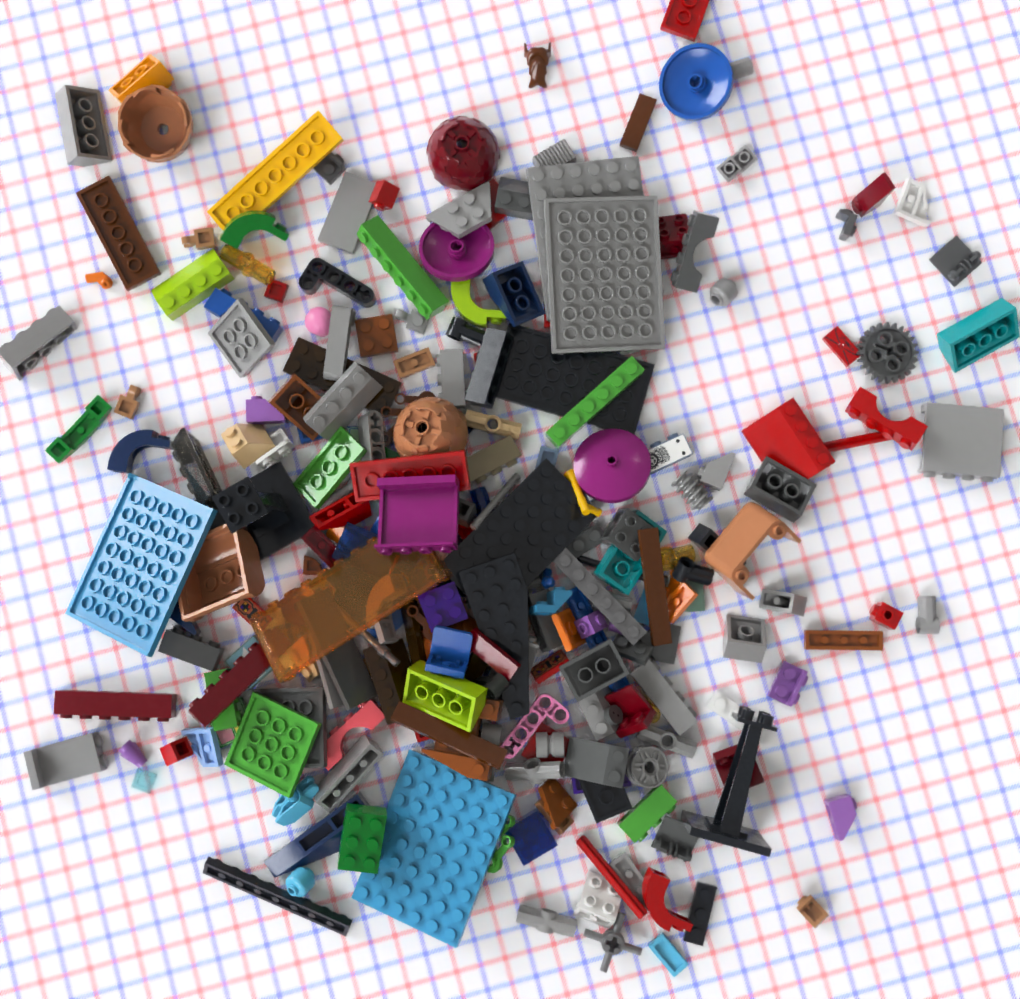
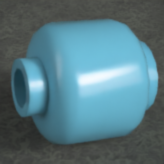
(300, 881)

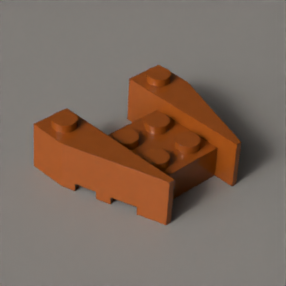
(460, 762)

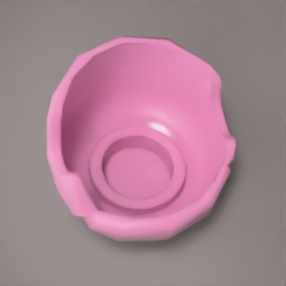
(318, 321)

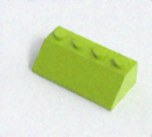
(192, 285)
(444, 697)

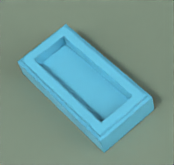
(668, 954)

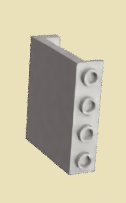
(962, 441)

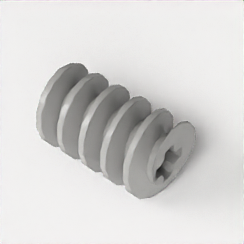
(691, 491)

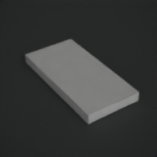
(347, 213)

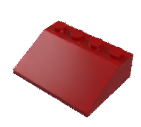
(789, 440)

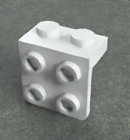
(282, 449)

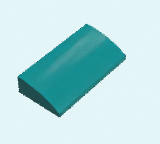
(618, 568)

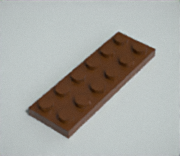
(118, 233)

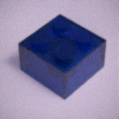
(531, 836)

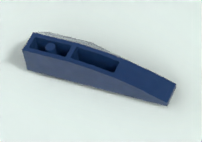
(313, 844)

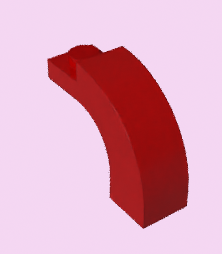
(653, 892)

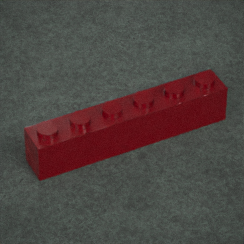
(230, 687)
(115, 703)

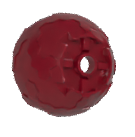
(465, 166)

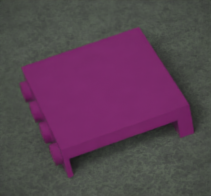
(418, 514)

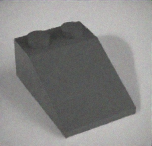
(594, 670)
(596, 762)

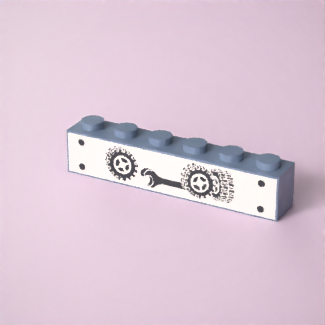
(665, 454)

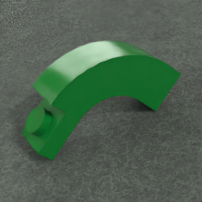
(250, 221)

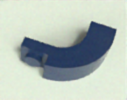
(127, 449)

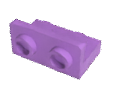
(787, 684)

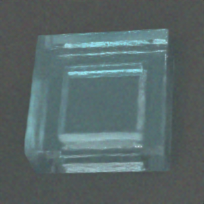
(144, 780)

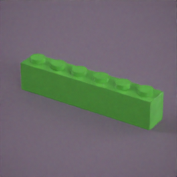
(402, 267)
(594, 402)

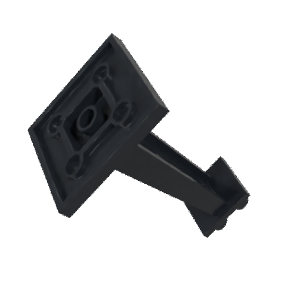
(266, 508)
(727, 822)

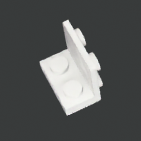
(598, 901)

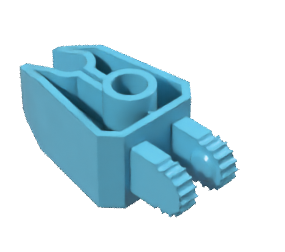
(291, 809)

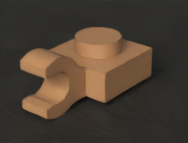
(202, 238)
(127, 405)

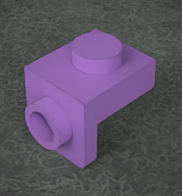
(590, 624)

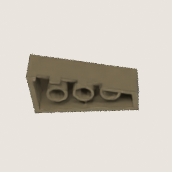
(492, 460)

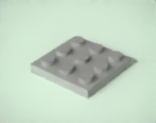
(241, 338)

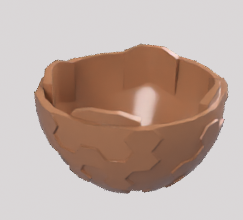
(142, 117)
(444, 431)

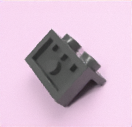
(330, 168)

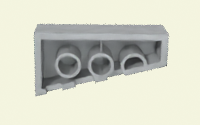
(36, 341)

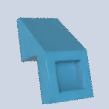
(555, 600)

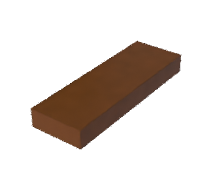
(638, 122)

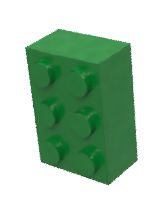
(362, 838)

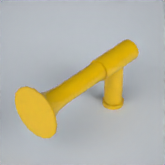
(585, 508)

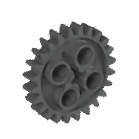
(894, 338)

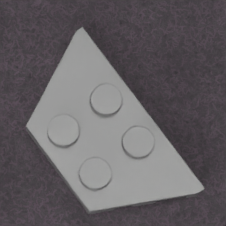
(464, 212)

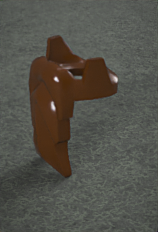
(537, 61)

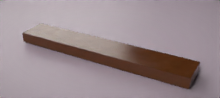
(654, 586)
(449, 735)

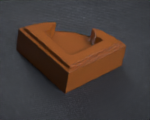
(311, 566)

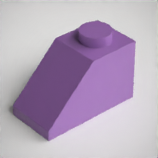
(262, 412)
(841, 814)

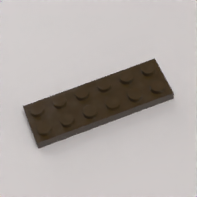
(308, 364)

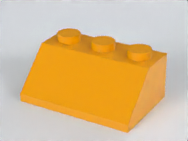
(144, 74)

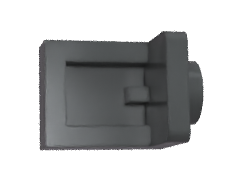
(848, 228)

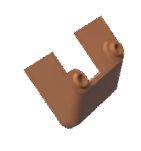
(740, 540)

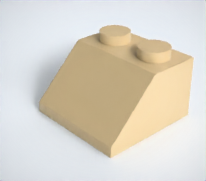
(247, 442)

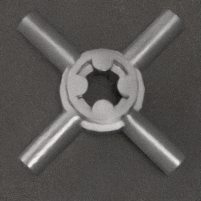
(608, 935)

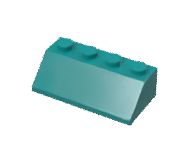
(979, 334)

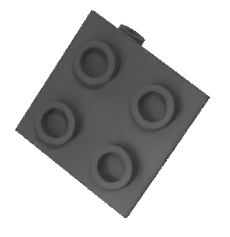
(956, 261)
(674, 839)

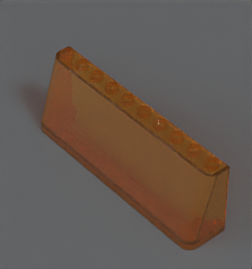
(342, 605)

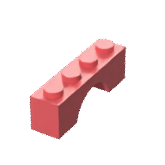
(367, 716)

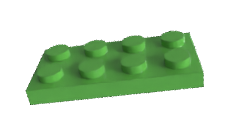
(329, 467)

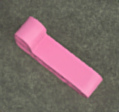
(531, 727)

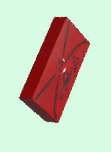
(841, 346)

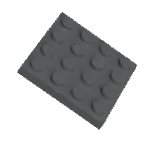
(311, 703)

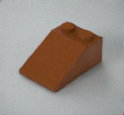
(294, 402)

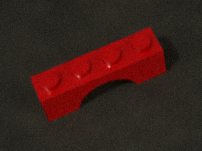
(865, 409)

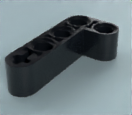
(339, 285)

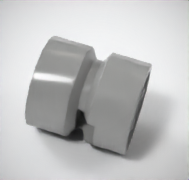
(549, 744)

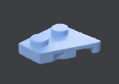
(205, 745)

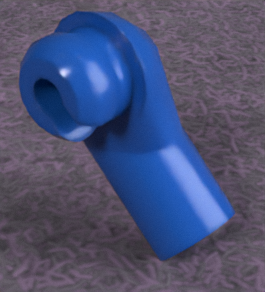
(547, 580)

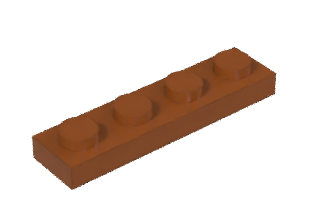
(843, 640)

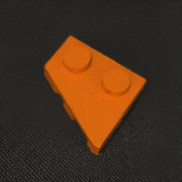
(679, 597)

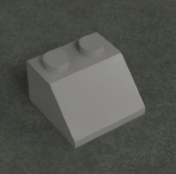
(744, 638)

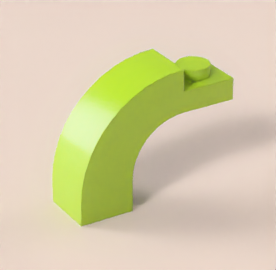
(469, 310)

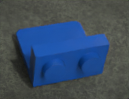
(449, 652)

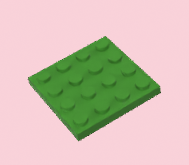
(272, 744)

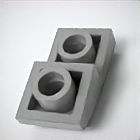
(737, 163)

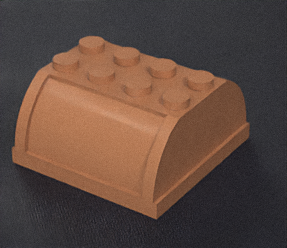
(222, 574)

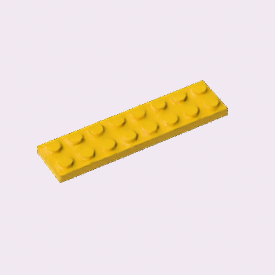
(279, 170)

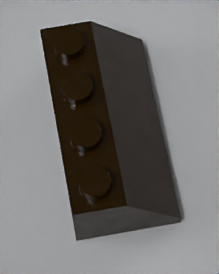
(387, 679)

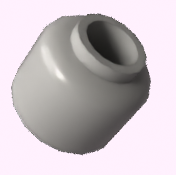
(723, 292)

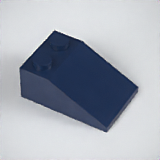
(514, 294)

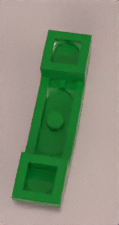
(80, 431)

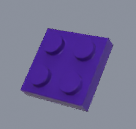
(443, 606)

